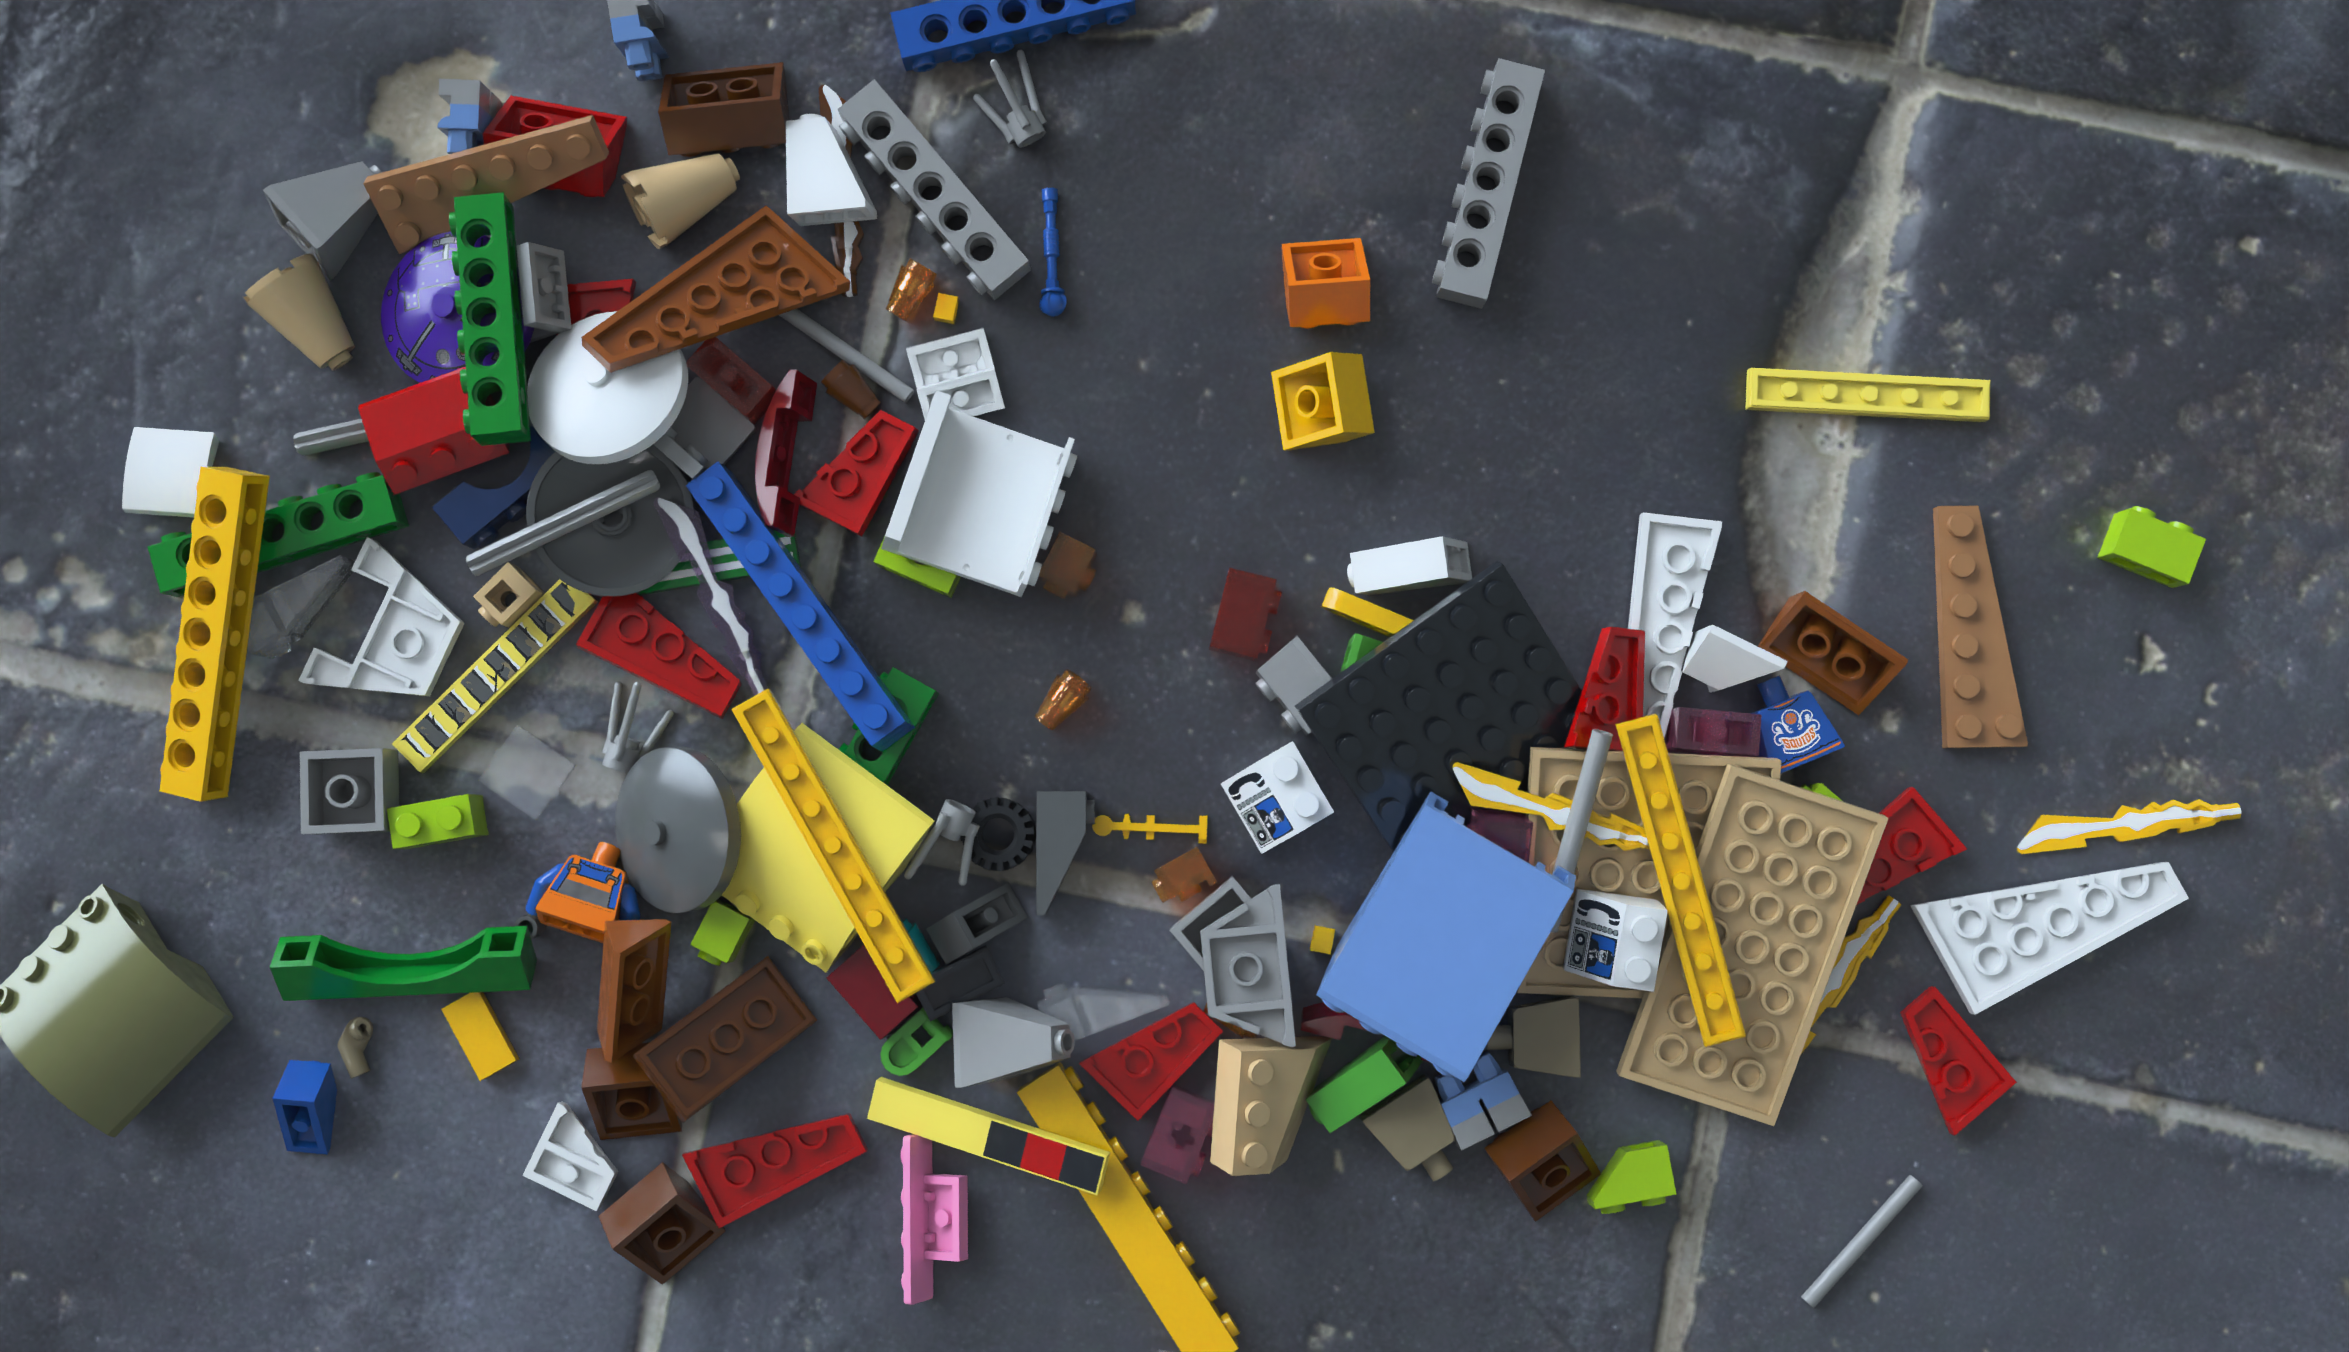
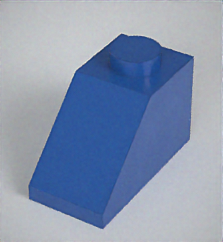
(306, 1106)

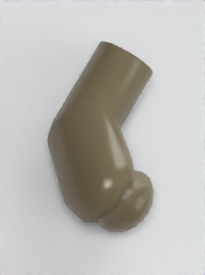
(353, 1043)

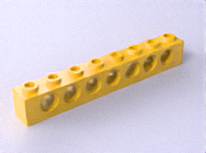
(214, 633)

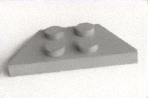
(1249, 968)

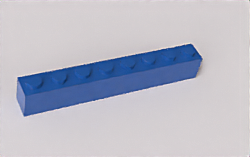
(800, 607)

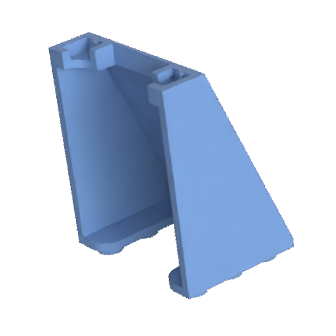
(1444, 940)

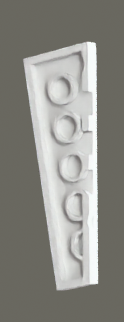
(1665, 598)

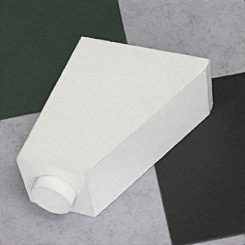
(821, 176)
(1410, 566)

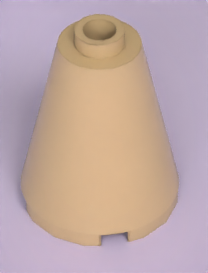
(678, 193)
(303, 311)

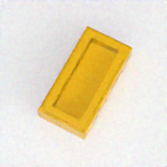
(480, 1034)

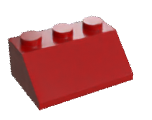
(527, 115)
(422, 433)

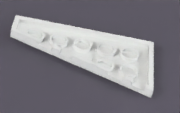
(2023, 933)

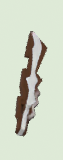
(847, 234)

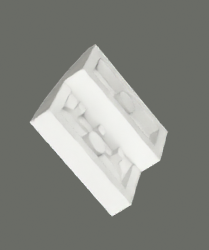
(959, 368)
(165, 470)

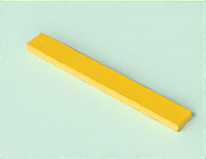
(833, 845)
(1680, 880)

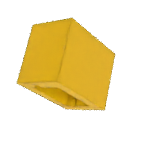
(946, 308)
(1322, 939)

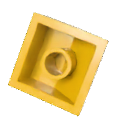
(1322, 401)

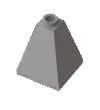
(325, 212)
(1004, 1040)

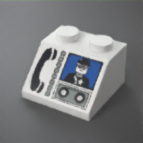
(1277, 797)
(1615, 939)

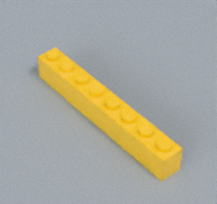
(1131, 1221)

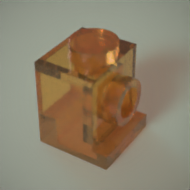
(1182, 876)

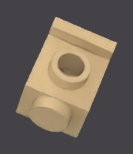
(493, 594)

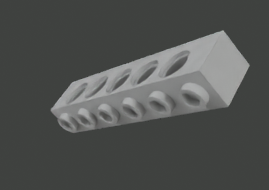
(1520, 87)
(874, 108)

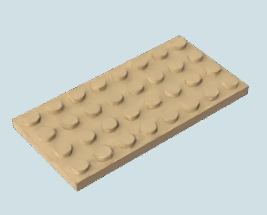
(1782, 892)

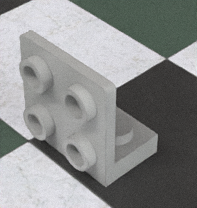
(543, 290)
(704, 431)

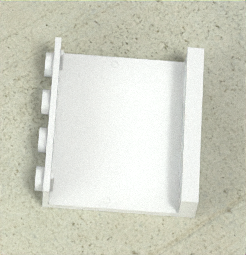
(978, 499)

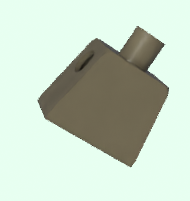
(1542, 1036)
(1413, 1127)

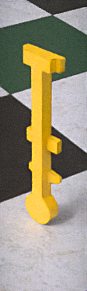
(1104, 826)

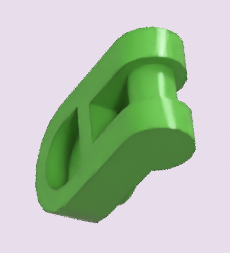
(905, 1053)

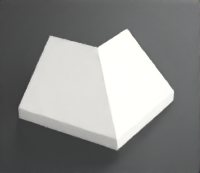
(1726, 659)

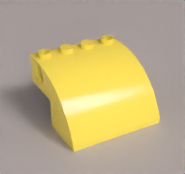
(780, 877)

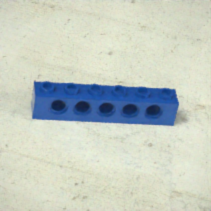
(953, 16)

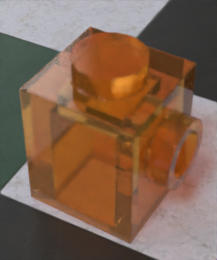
(1068, 567)

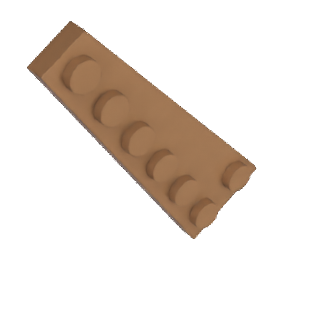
(419, 197)
(1974, 660)

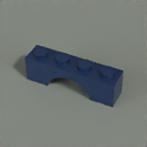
(478, 513)

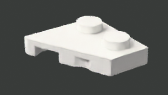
(571, 1160)

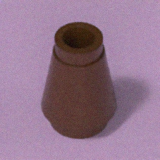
(850, 389)

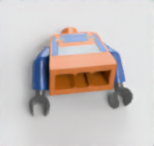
(582, 896)

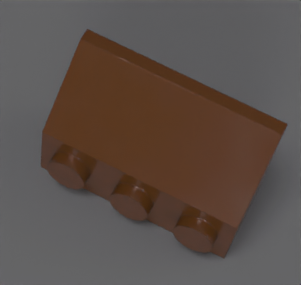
(724, 109)

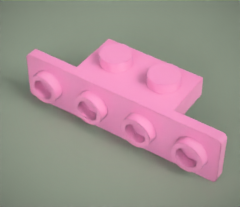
(932, 1218)

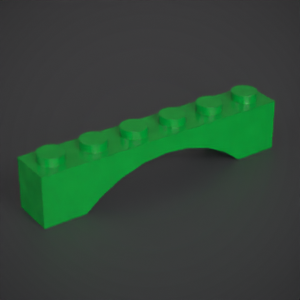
(328, 969)

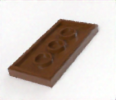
(724, 1039)

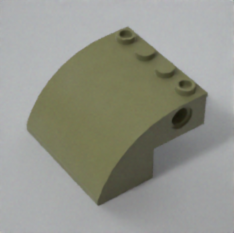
(108, 1011)

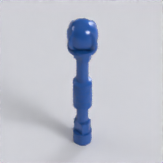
(1053, 298)

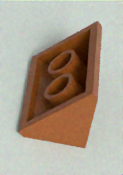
(1832, 652)
(632, 984)

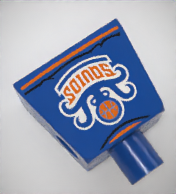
(1793, 726)

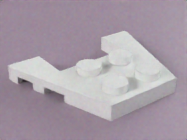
(405, 642)

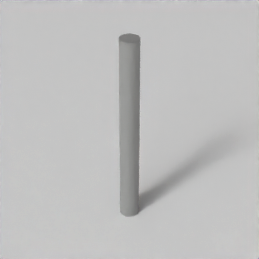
(849, 354)
(1861, 1241)

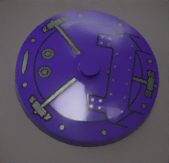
(421, 311)

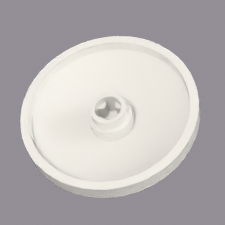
(600, 413)

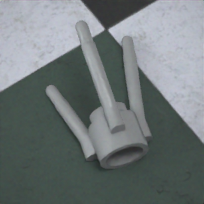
(1024, 125)
(619, 749)
(952, 823)

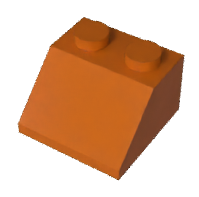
(1326, 283)

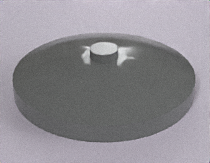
(620, 550)
(677, 829)

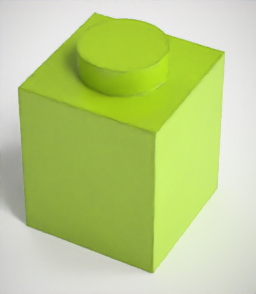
(722, 933)

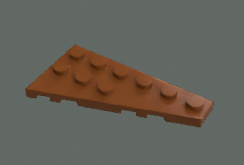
(733, 283)

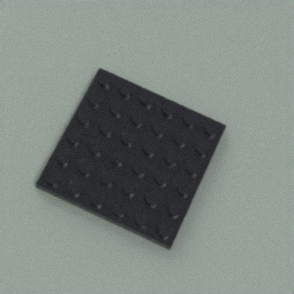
(1451, 687)

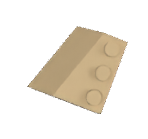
(1261, 1100)

